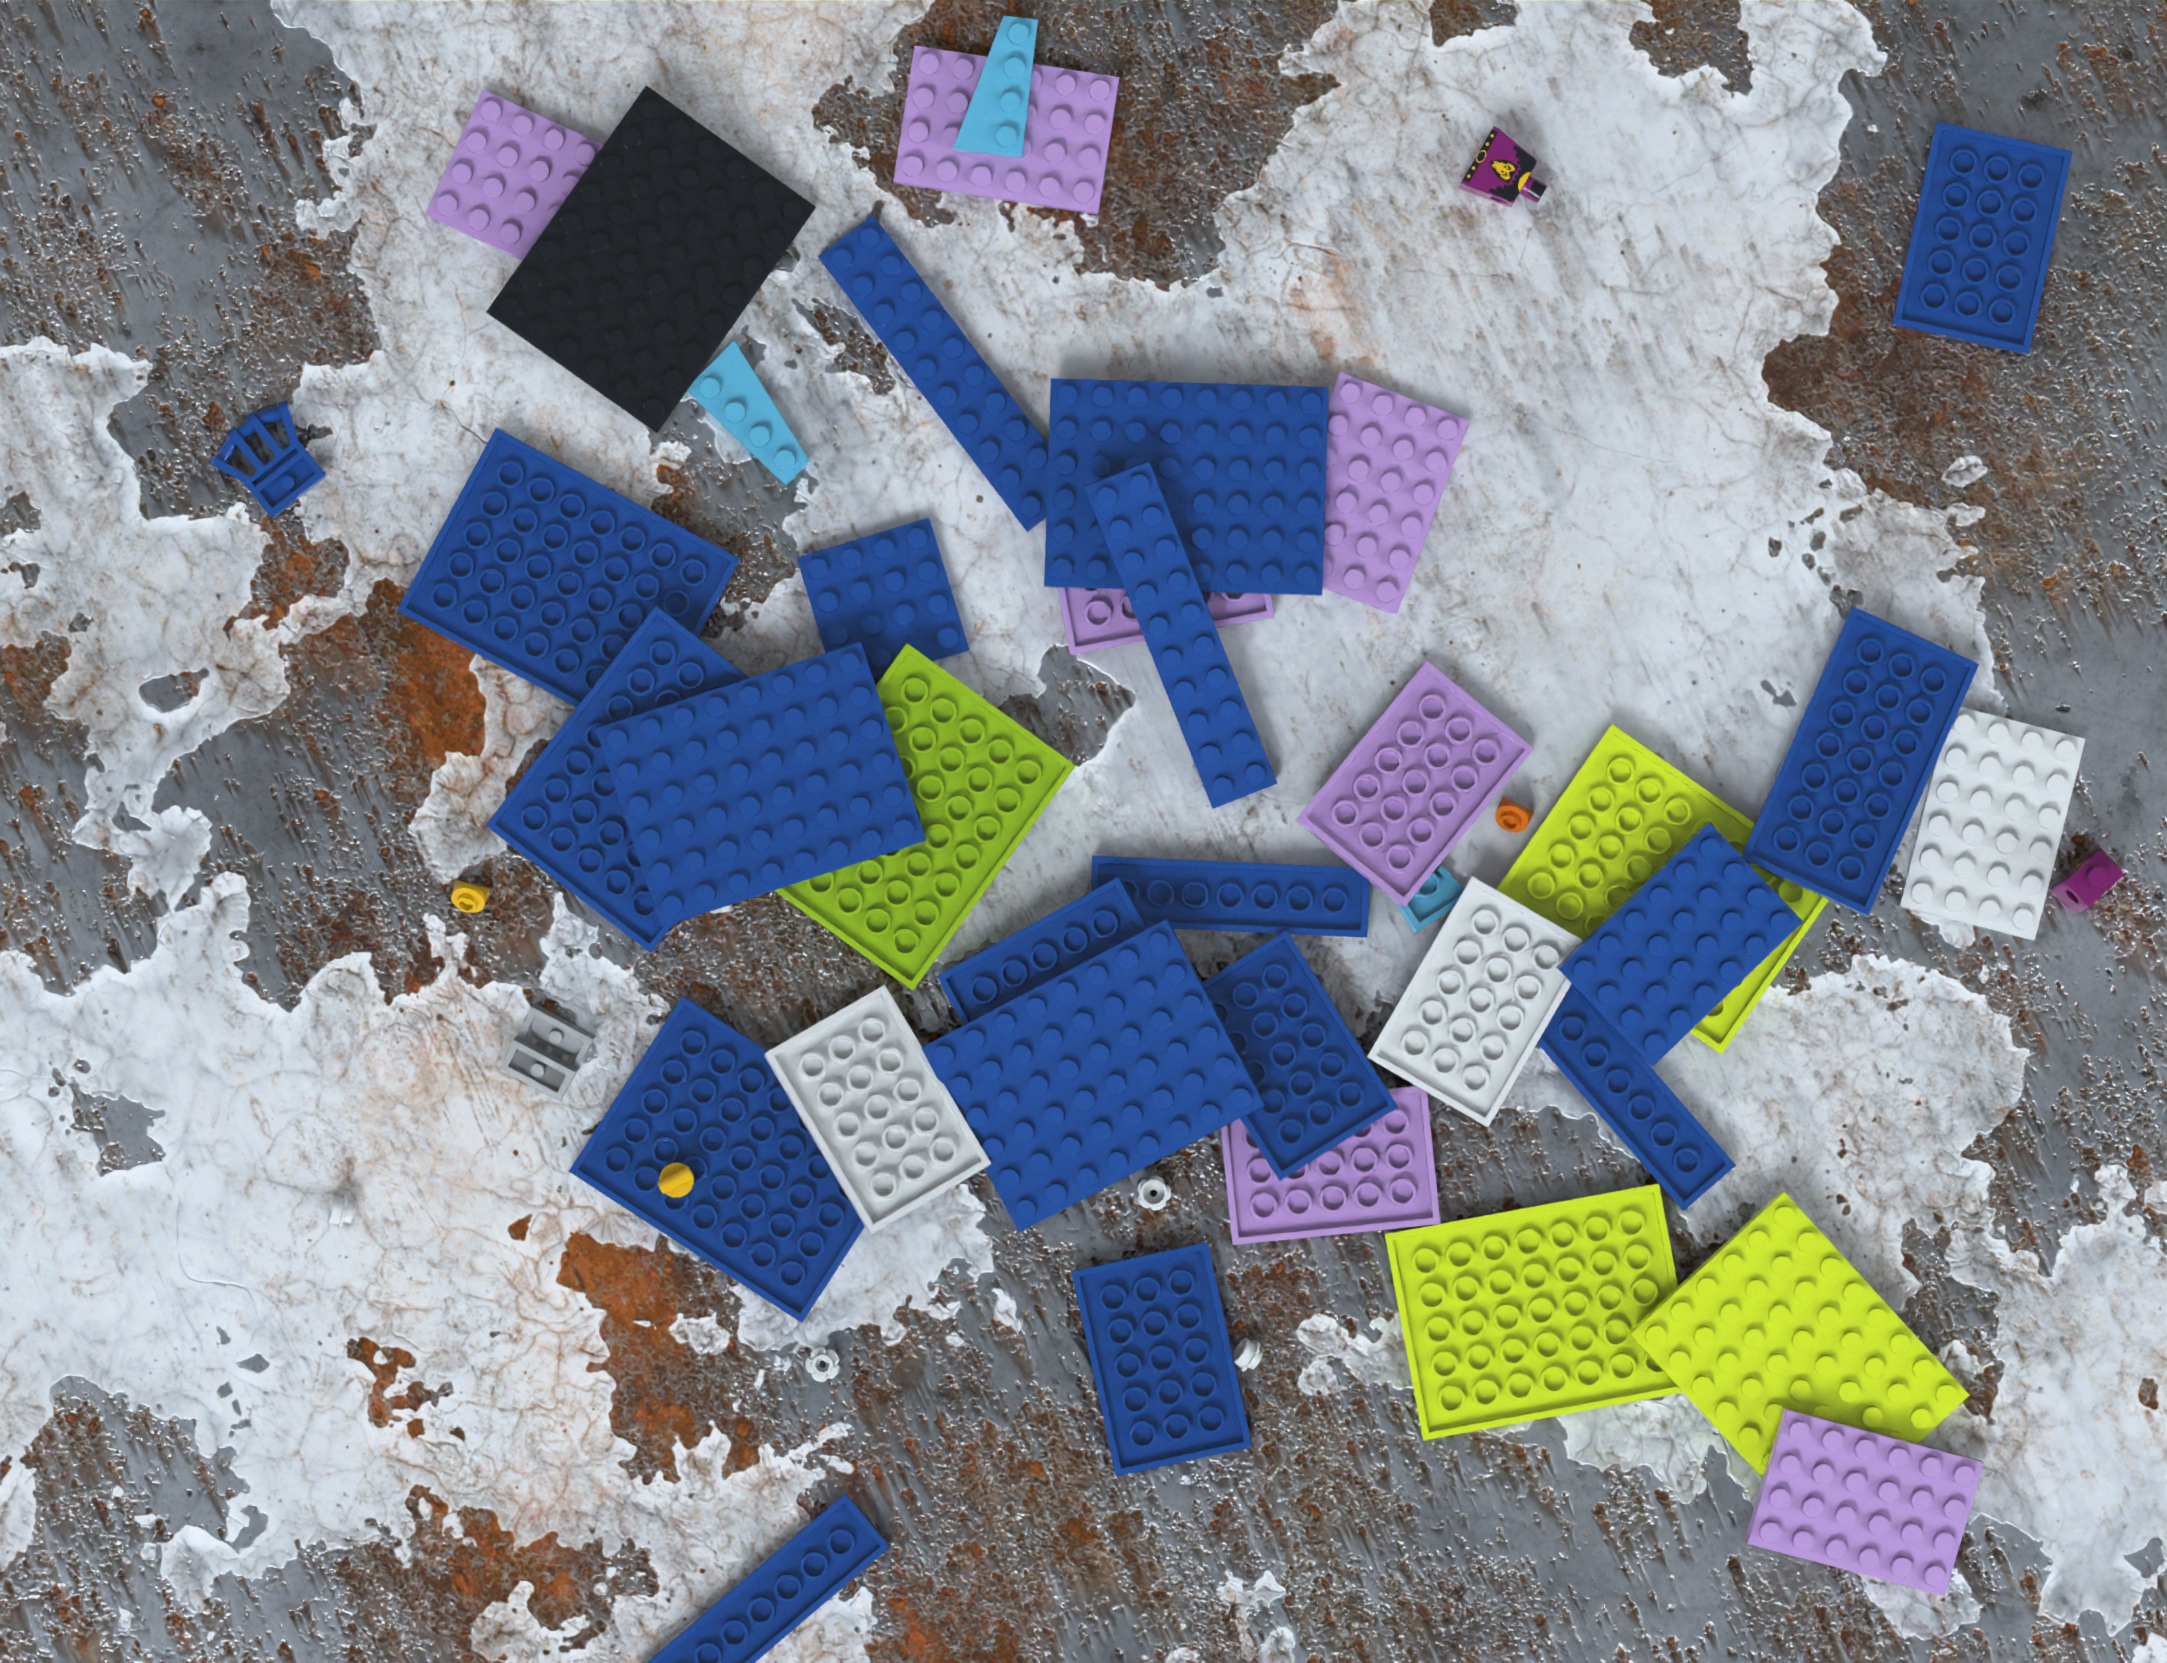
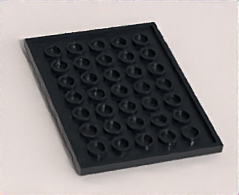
(651, 259)

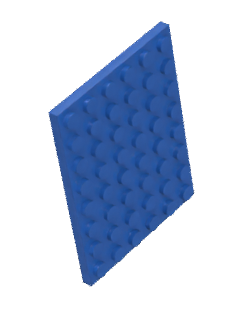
(1232, 464)
(557, 570)
(761, 784)
(566, 804)
(1094, 1075)
(761, 1187)

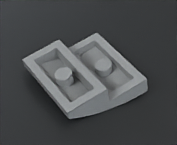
(547, 1052)

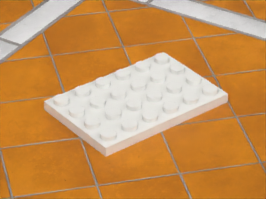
(1992, 823)
(1477, 1002)
(877, 1109)

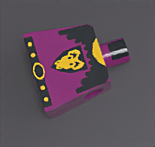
(1502, 172)
(2087, 880)

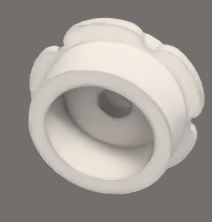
(1158, 1201)
(339, 1210)
(821, 1354)
(1247, 1354)

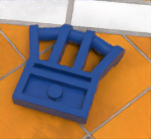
(285, 476)

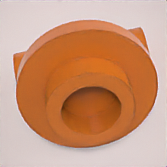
(1512, 816)

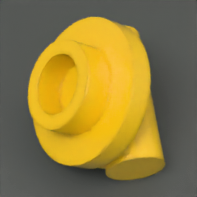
(469, 897)
(676, 1180)

